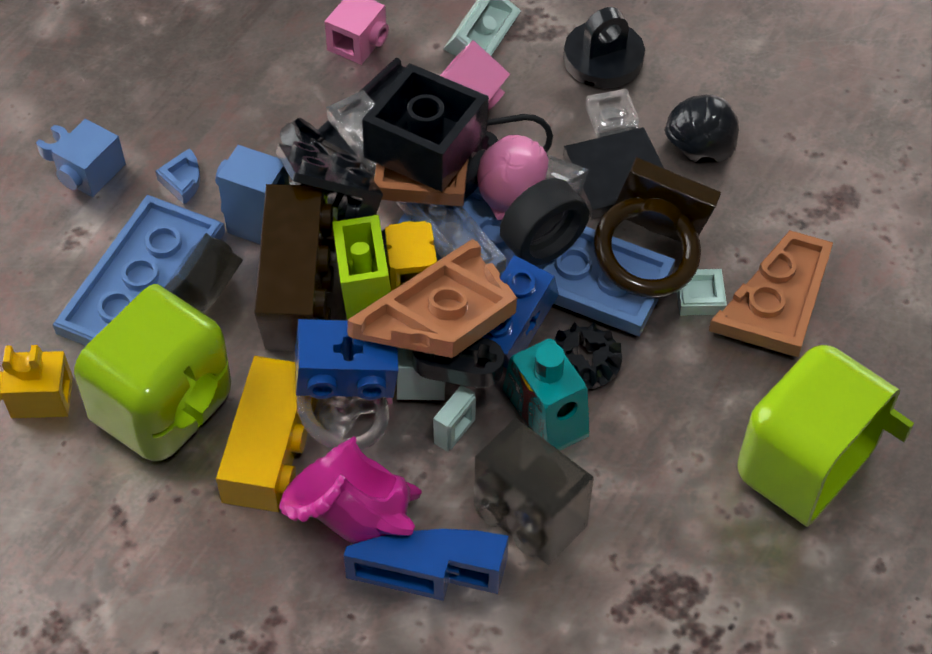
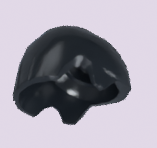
(703, 128)

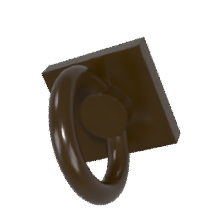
(665, 206)

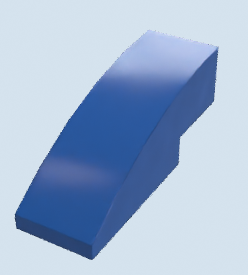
(430, 561)

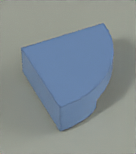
(181, 176)

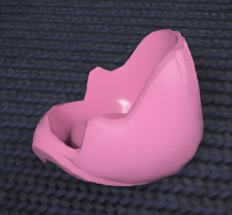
(509, 170)

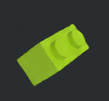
(361, 262)

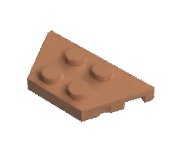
(439, 307)

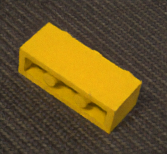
(263, 438)

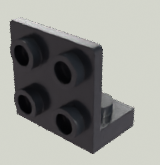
(348, 182)

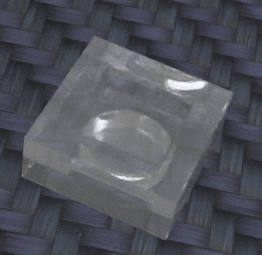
(612, 112)

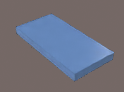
(141, 255)

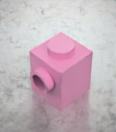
(356, 29)

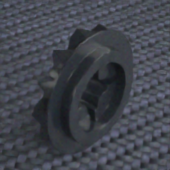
(606, 353)

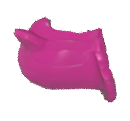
(351, 496)

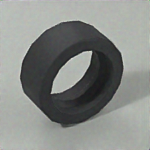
(544, 221)

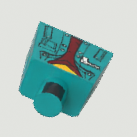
(546, 383)

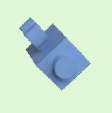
(84, 157)

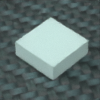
(703, 294)
(454, 418)

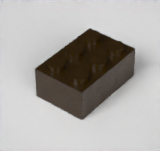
(293, 262)

